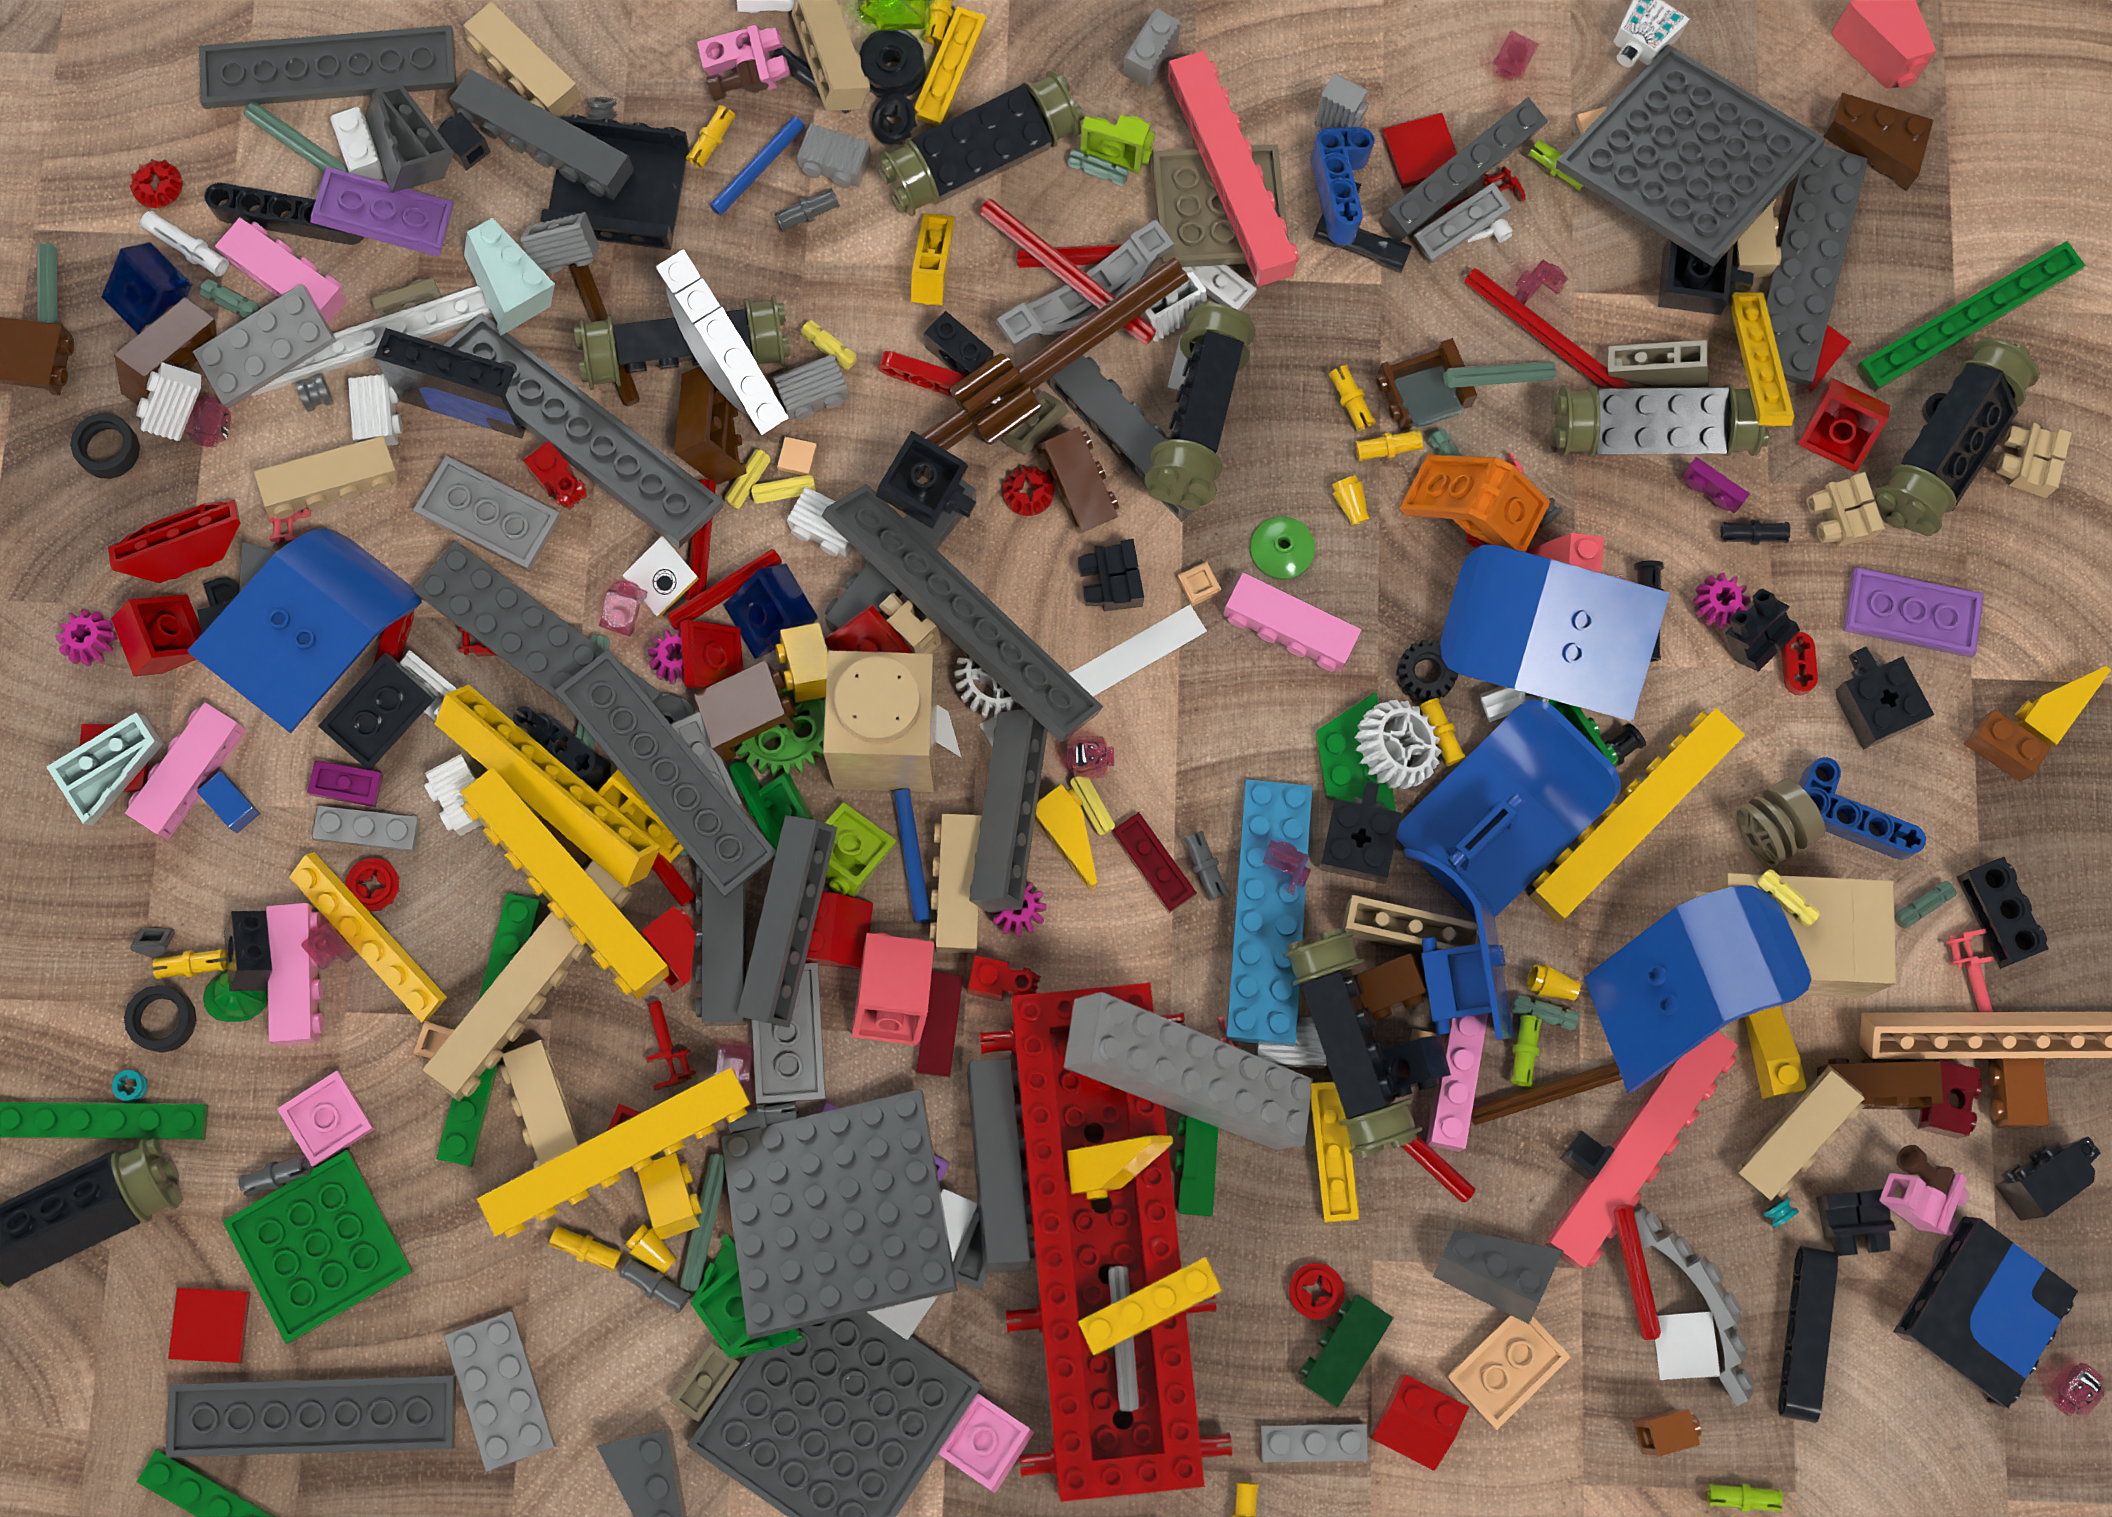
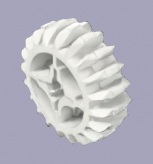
(967, 675)
(1390, 750)

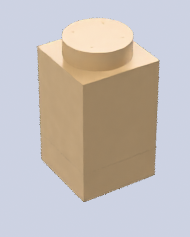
(880, 721)
(1850, 942)

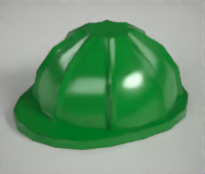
(232, 1005)

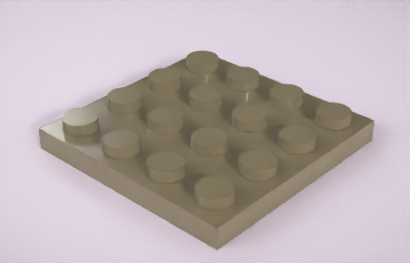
(1192, 209)

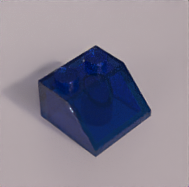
(144, 285)
(766, 605)

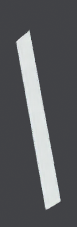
(1130, 655)

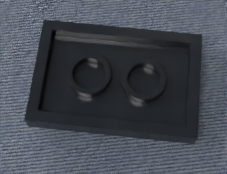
(377, 711)

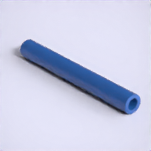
(757, 166)
(912, 856)

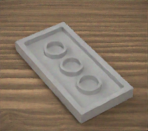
(264, 346)
(487, 513)
(792, 1058)
(500, 1391)

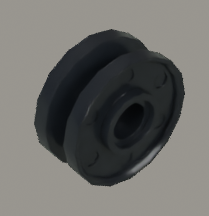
(888, 47)

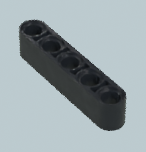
(269, 212)
(1808, 1334)

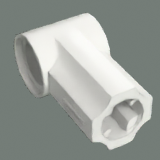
(1503, 700)

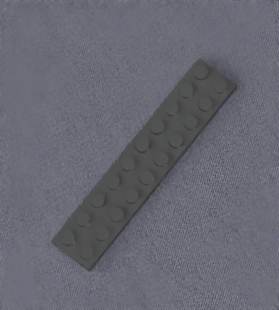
(594, 438)
(963, 612)

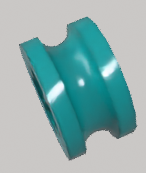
(140, 1090)
(1780, 1212)

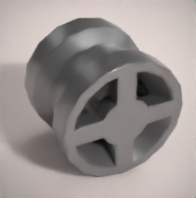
(314, 392)

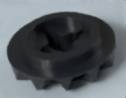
(894, 106)

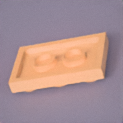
(1507, 1368)

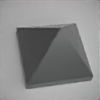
(152, 941)

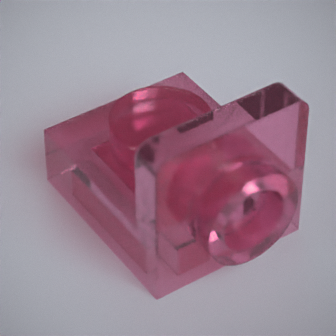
(327, 946)
(740, 1059)

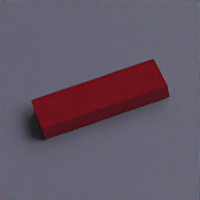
(1154, 862)
(940, 1026)

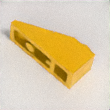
(932, 259)
(2056, 711)
(629, 803)
(1064, 825)
(1774, 1054)
(1112, 1165)

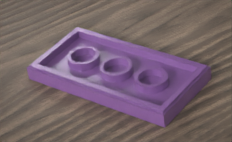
(372, 211)
(1913, 612)

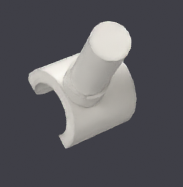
(1500, 229)

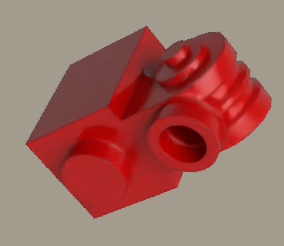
(555, 475)
(993, 978)

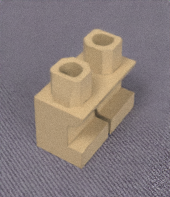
(2038, 459)
(1848, 511)
(917, 635)

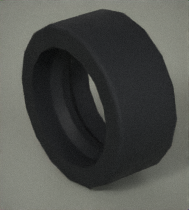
(88, 429)
(139, 1003)

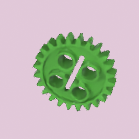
(793, 750)

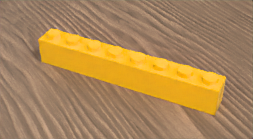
(547, 785)
(1636, 816)
(564, 884)
(613, 1152)

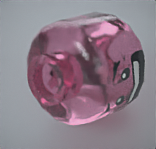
(208, 422)
(1089, 757)
(2077, 1389)

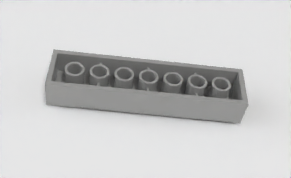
(1188, 1071)

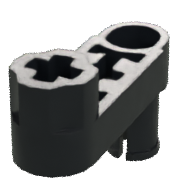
(579, 756)

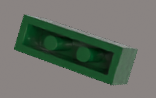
(1344, 1349)

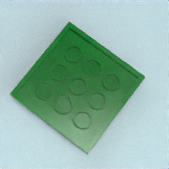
(317, 1247)

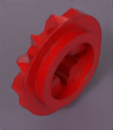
(167, 190)
(1018, 501)
(365, 872)
(1330, 1282)

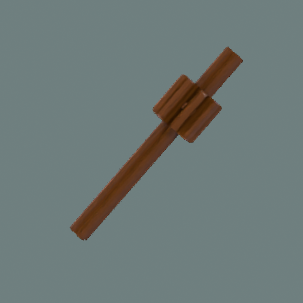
(1002, 396)

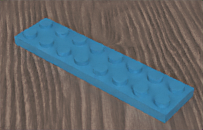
(1267, 917)

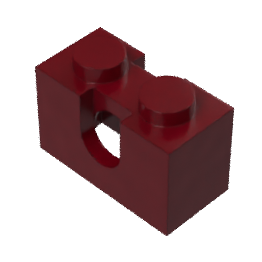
(1944, 1118)

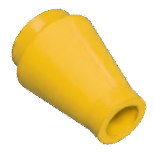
(1351, 498)
(1551, 983)
(649, 1248)

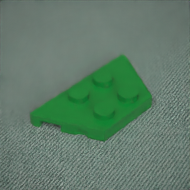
(1340, 763)
(722, 1309)

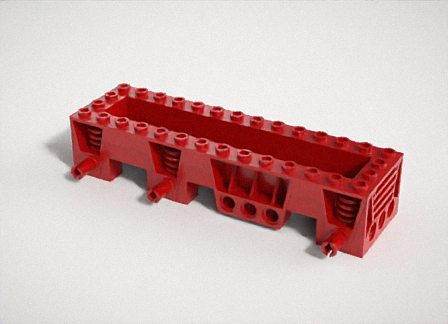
(1072, 1244)

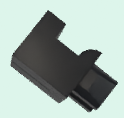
(1117, 576)
(1760, 630)
(1852, 1215)

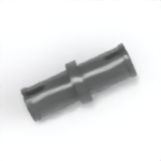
(806, 209)
(1205, 865)
(764, 1116)
(274, 1175)
(655, 1285)

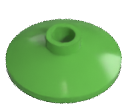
(1281, 562)

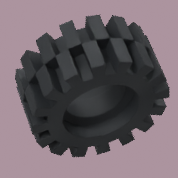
(1415, 686)

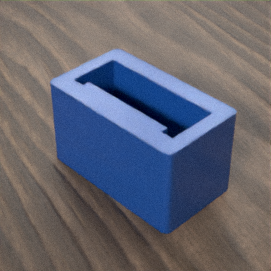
(228, 802)

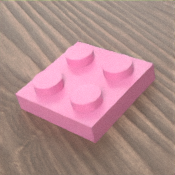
(326, 1119)
(986, 1443)

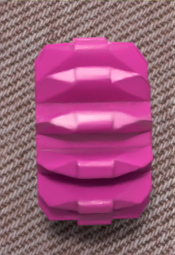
(1721, 588)
(78, 630)
(662, 659)
(1027, 915)

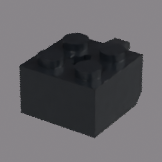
(1695, 285)
(941, 491)
(1874, 682)
(1366, 819)
(2049, 1178)

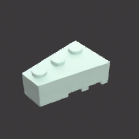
(507, 275)
(105, 766)

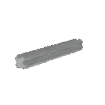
(1125, 1350)

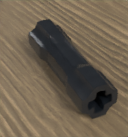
(1385, 251)

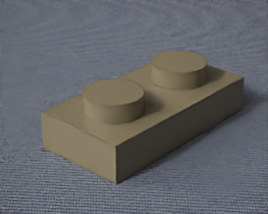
(395, 300)
(1035, 428)
(705, 1382)

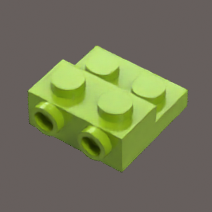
(1124, 144)
(856, 850)

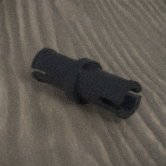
(1754, 532)

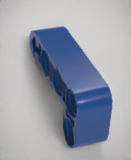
(1332, 160)
(1859, 816)

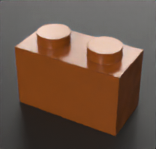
(2007, 745)
(2018, 1093)
(1667, 1432)

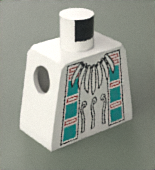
(1648, 30)

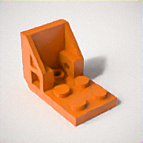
(1481, 496)

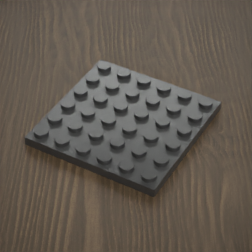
(1690, 154)
(837, 1214)
(836, 1420)

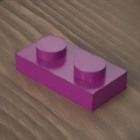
(1711, 482)
(345, 783)

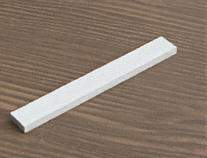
(363, 340)

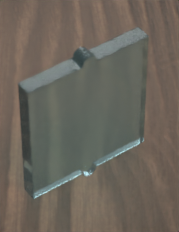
(1428, 397)

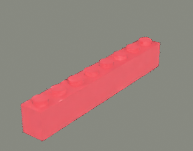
(1232, 168)
(1639, 1149)

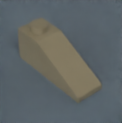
(1661, 363)

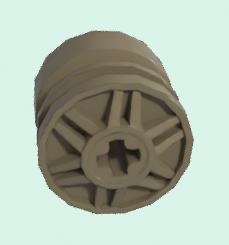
(1780, 822)

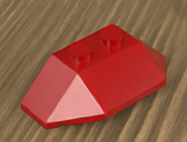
(177, 543)

